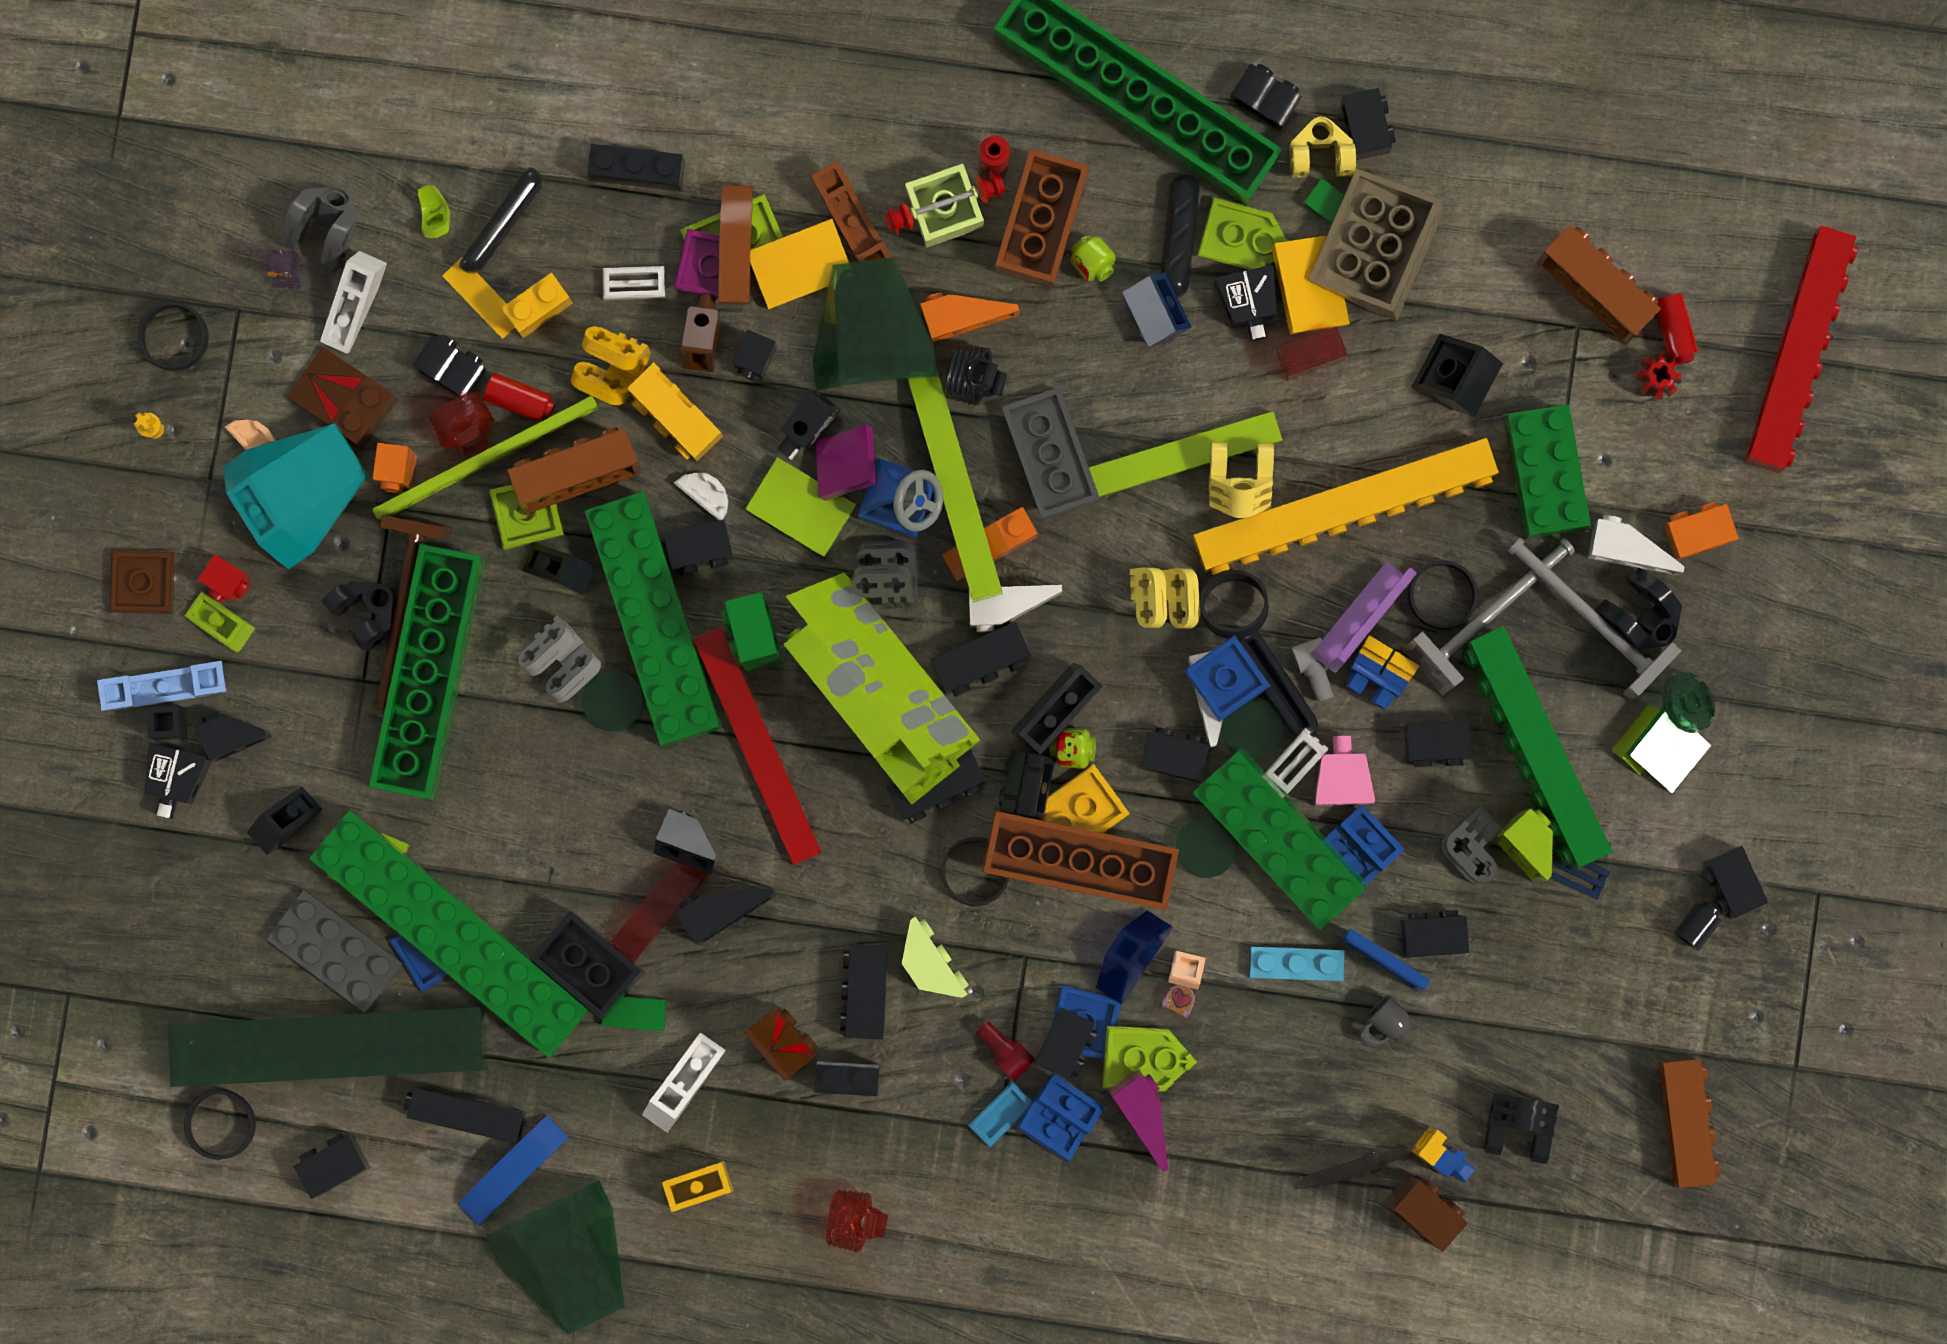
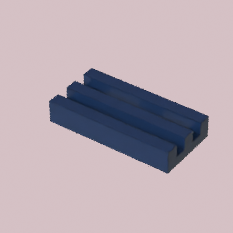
(1599, 883)

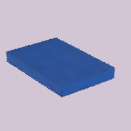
(1384, 960)

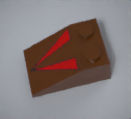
(343, 397)
(782, 1043)

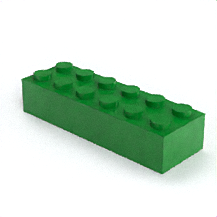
(1281, 839)

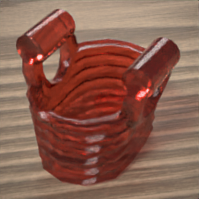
(462, 422)
(845, 1219)

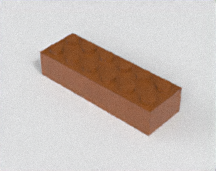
(1080, 860)

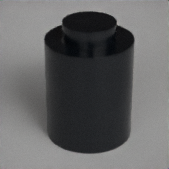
(1698, 925)

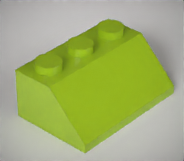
(1528, 843)

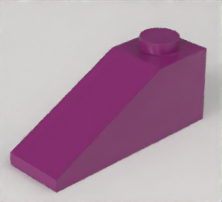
(1143, 1111)

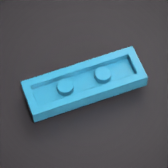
(1296, 964)

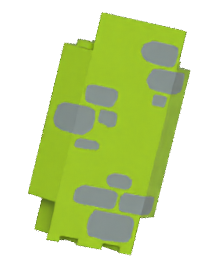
(877, 687)

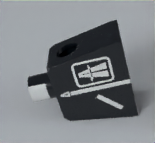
(1249, 299)
(816, 413)
(173, 777)

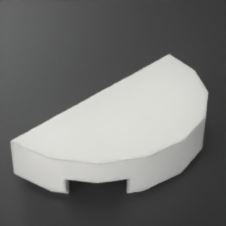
(706, 492)

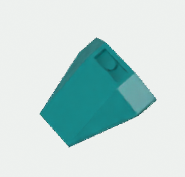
(294, 490)

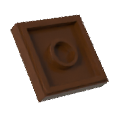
(142, 582)

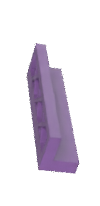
(1362, 616)

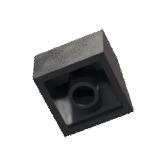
(1457, 374)

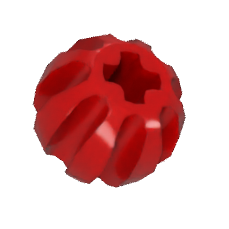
(1649, 377)

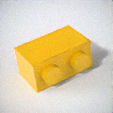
(537, 305)
(697, 1186)

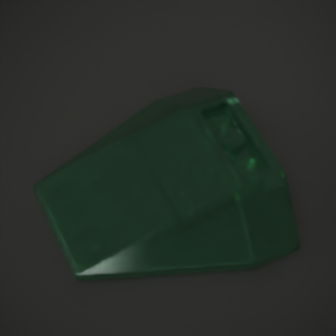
(870, 329)
(566, 1257)

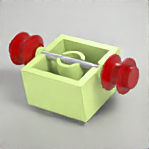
(944, 204)

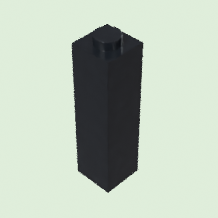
(465, 1114)

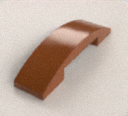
(849, 213)
(735, 244)

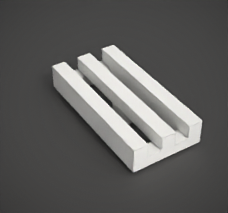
(624, 295)
(1312, 743)

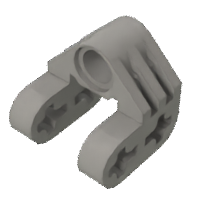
(564, 644)

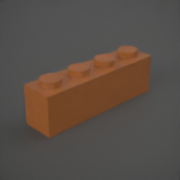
(1688, 1123)

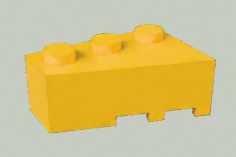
(673, 413)

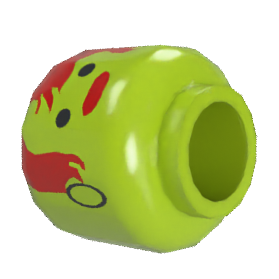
(1092, 258)
(1073, 748)

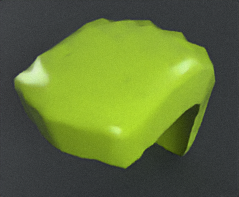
(434, 212)

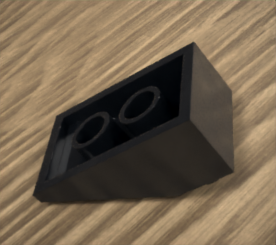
(713, 913)

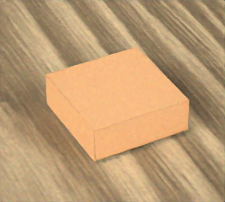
(1186, 970)

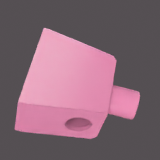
(1343, 777)

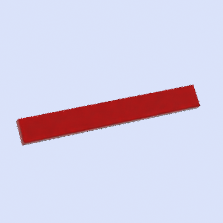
(757, 746)

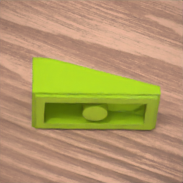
(219, 622)

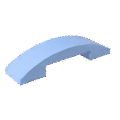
(161, 687)

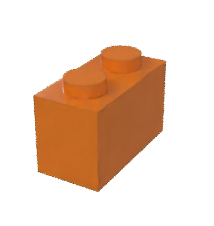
(394, 468)
(1700, 531)

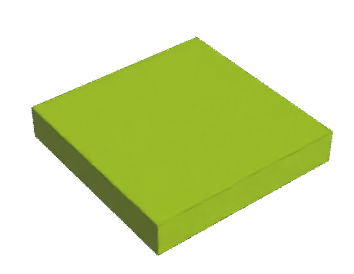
(521, 529)

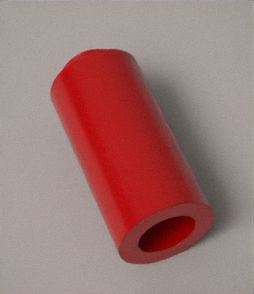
(997, 163)
(1676, 329)
(519, 398)

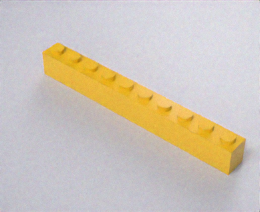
(1346, 505)

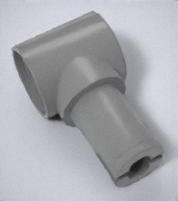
(1312, 668)

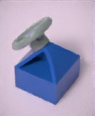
(901, 500)

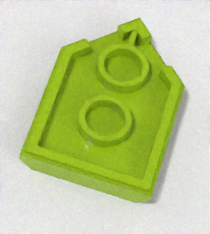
(1239, 235)
(1145, 1049)

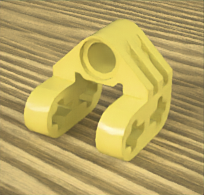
(1344, 149)
(1241, 495)
(1154, 587)

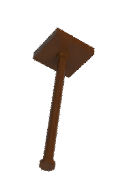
(415, 532)

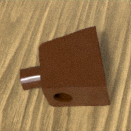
(701, 335)

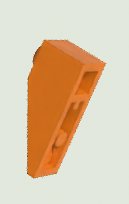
(957, 314)
(1003, 538)

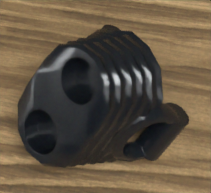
(965, 371)

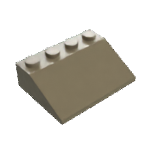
(1377, 243)

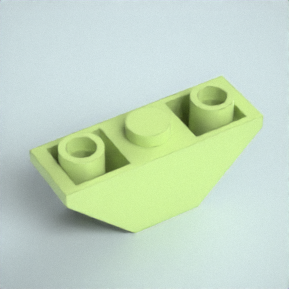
(929, 964)

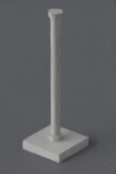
(1434, 661)
(1646, 668)

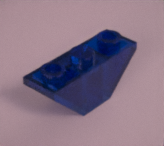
(1131, 955)

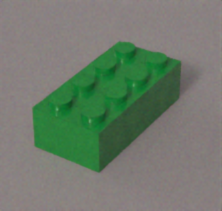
(1547, 471)
(753, 631)

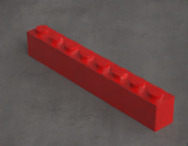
(1800, 349)

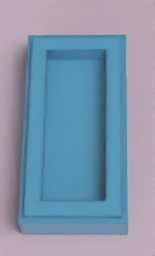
(1000, 1114)

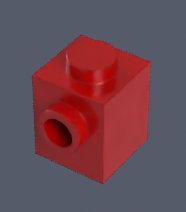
(224, 580)

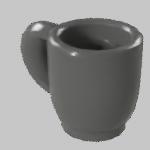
(1388, 1019)

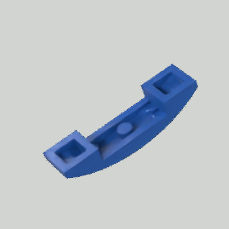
(513, 1170)

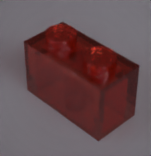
(1312, 353)

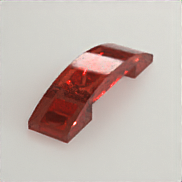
(657, 910)

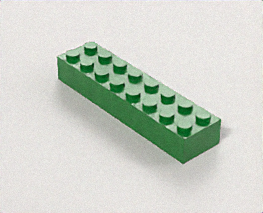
(653, 619)
(427, 672)
(1536, 748)

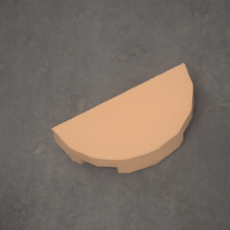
(250, 433)

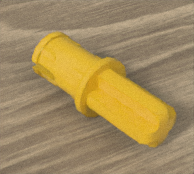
(149, 425)

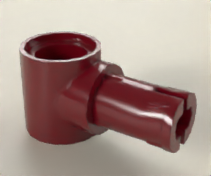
(1008, 1053)

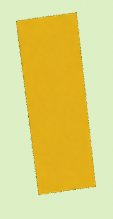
(480, 298)

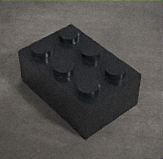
(587, 965)

